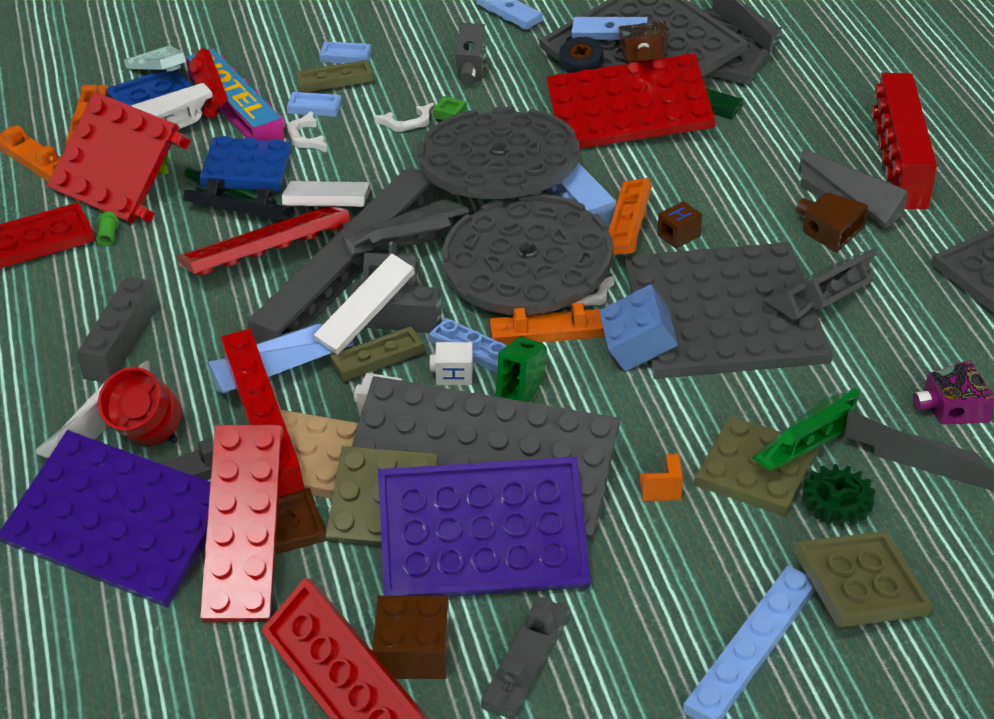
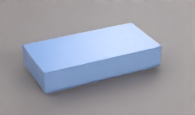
(344, 52)
(317, 103)

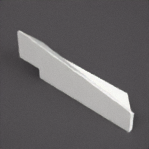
(179, 106)
(84, 422)

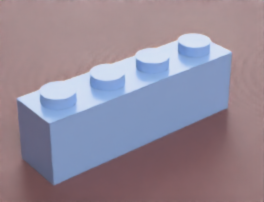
(586, 190)

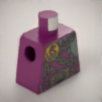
(956, 395)

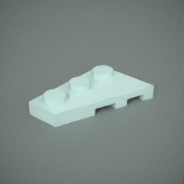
(162, 58)

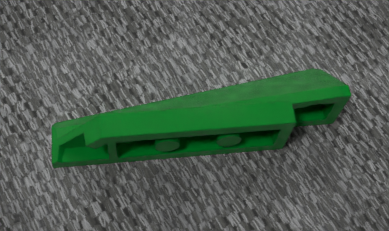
(811, 430)

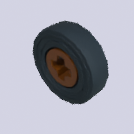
(581, 54)

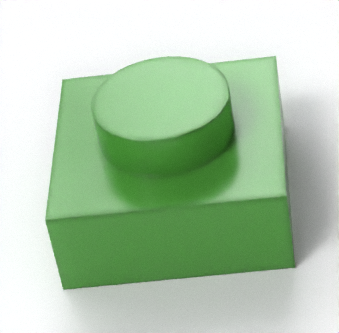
(449, 107)

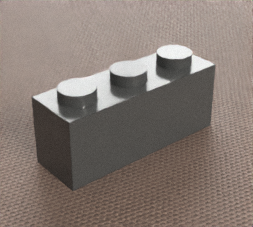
(408, 307)

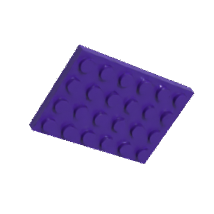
(113, 518)
(483, 528)

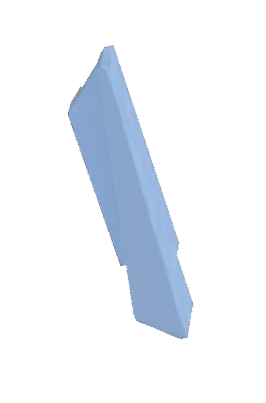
(277, 355)

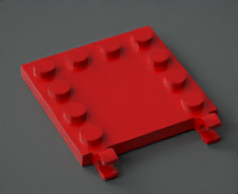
(115, 157)

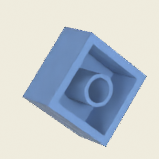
(638, 328)

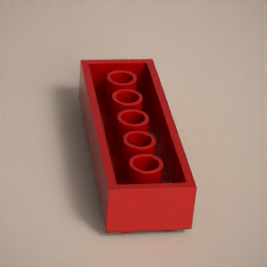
(904, 138)

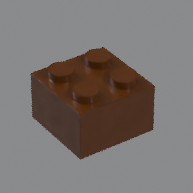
(413, 636)

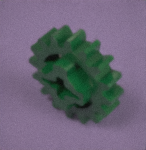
(838, 495)

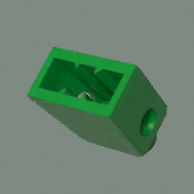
(522, 362)

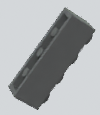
(117, 329)

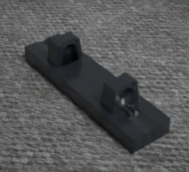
(215, 197)

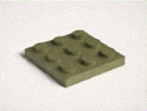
(736, 475)
(355, 498)
(862, 579)

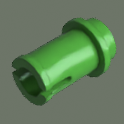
(107, 224)

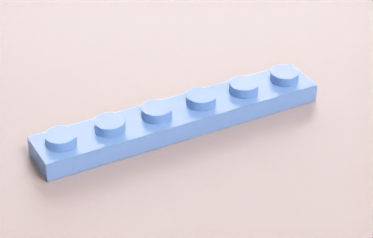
(750, 646)

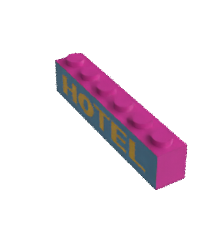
(244, 105)

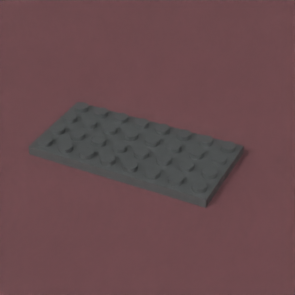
(488, 429)

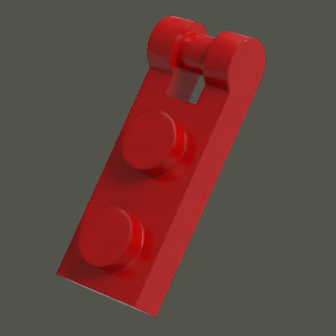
(205, 72)

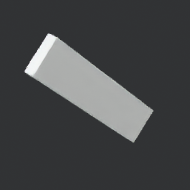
(364, 304)

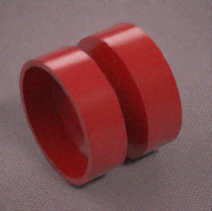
(139, 406)

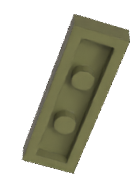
(334, 76)
(377, 353)

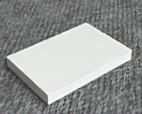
(326, 193)

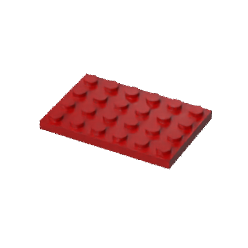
(632, 100)

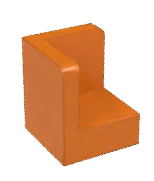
(663, 485)

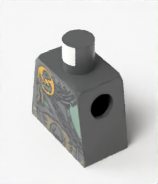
(471, 63)

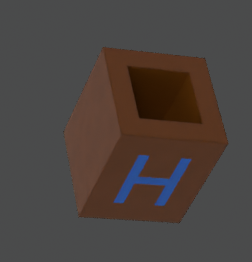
(679, 224)

